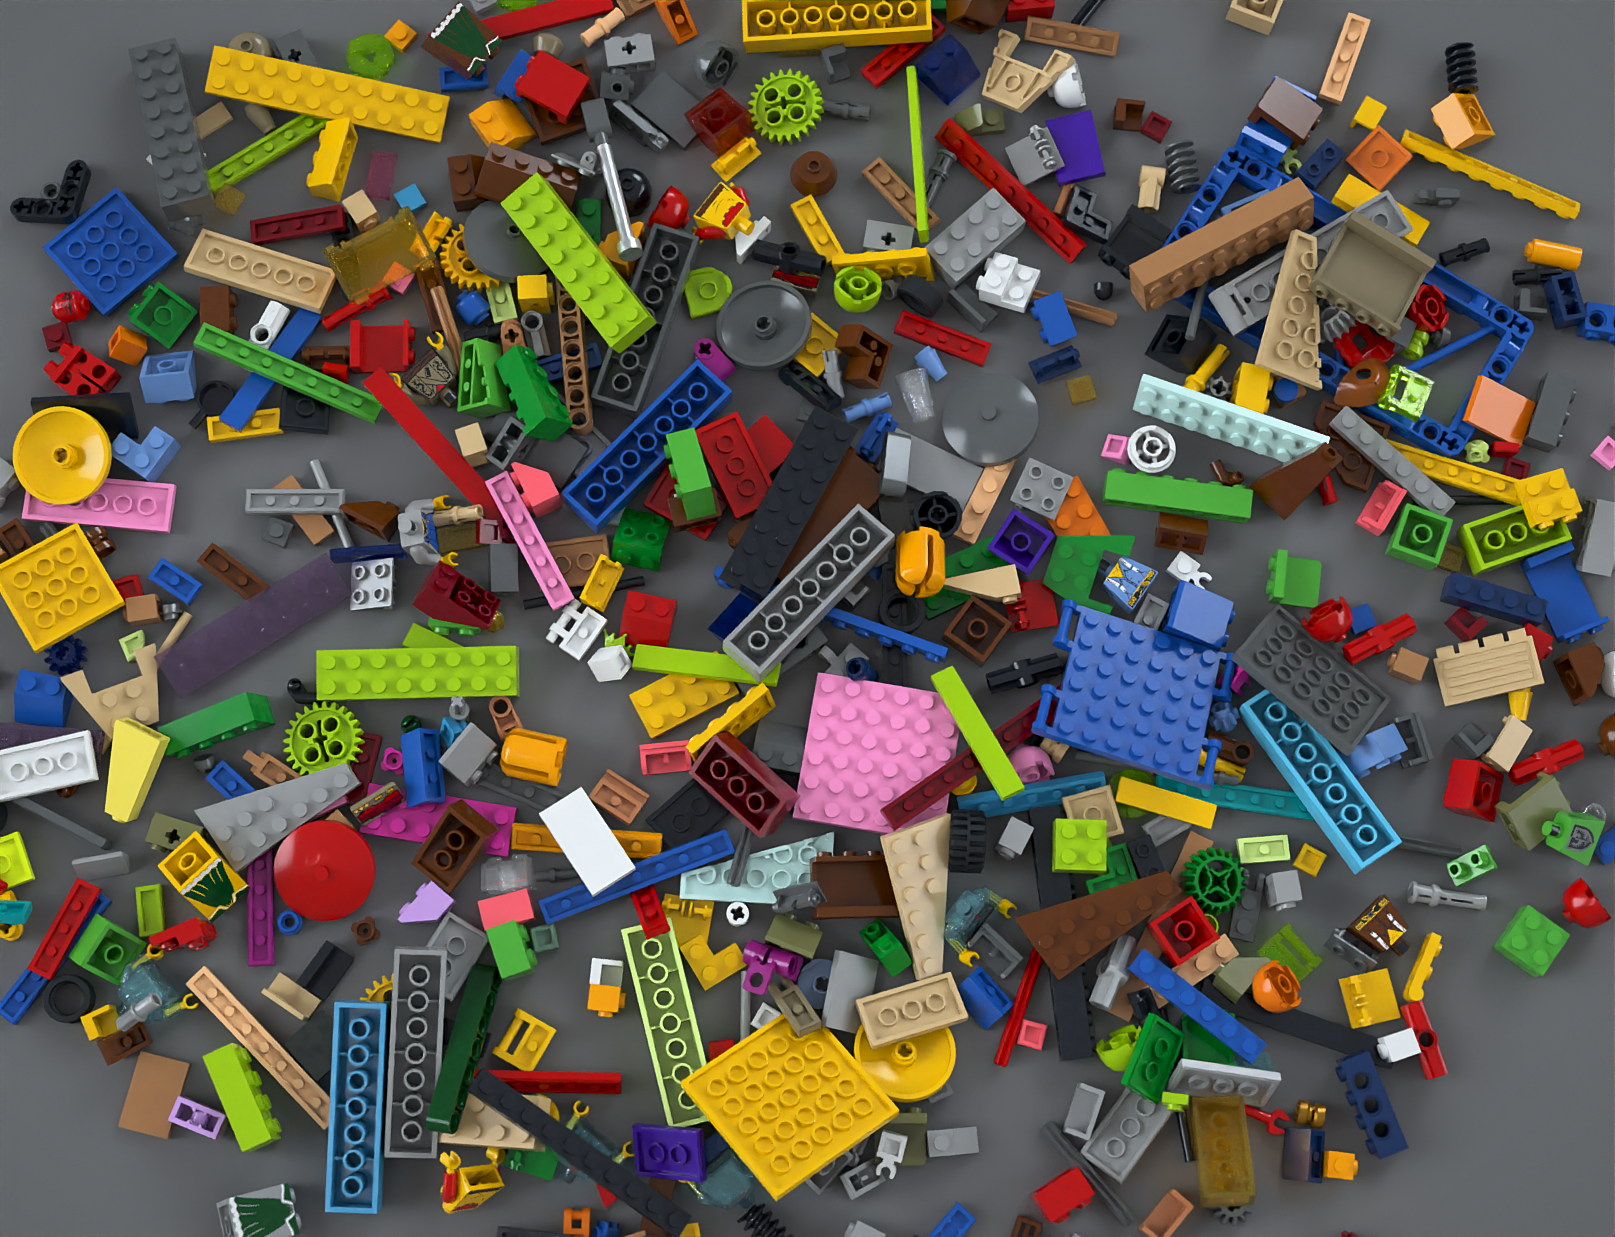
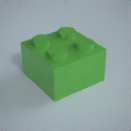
(1419, 537)
(1531, 941)
(511, 950)

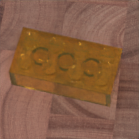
(1222, 1151)

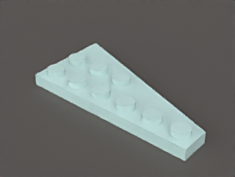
(762, 875)

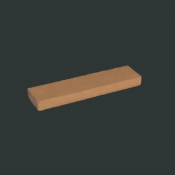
(1072, 36)
(896, 192)

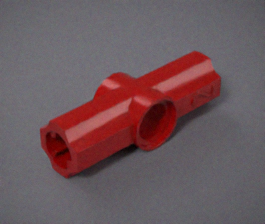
(1379, 639)
(1546, 761)
(1430, 1056)

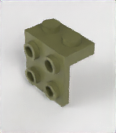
(914, 1126)

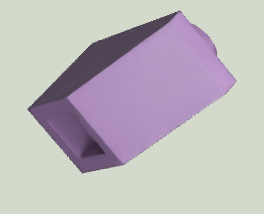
(428, 906)

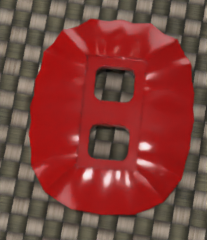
(1376, 347)

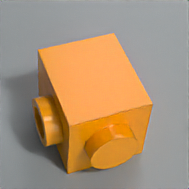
(606, 999)
(1339, 1165)

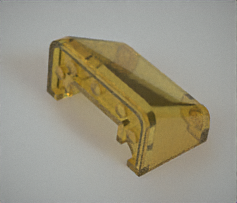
(380, 256)

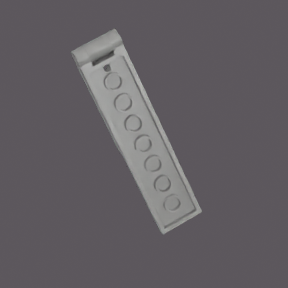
(1259, 283)

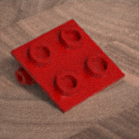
(1034, 609)

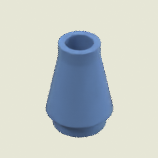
(929, 359)

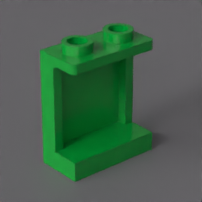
(1203, 1046)

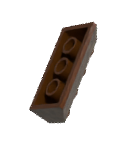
(508, 169)

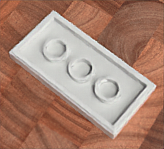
(47, 766)
(587, 841)

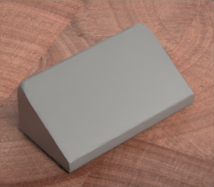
(102, 866)

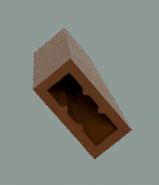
(1293, 481)

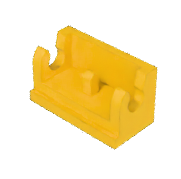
(601, 583)

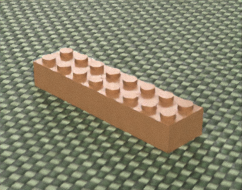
(1222, 244)

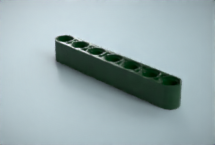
(464, 1049)

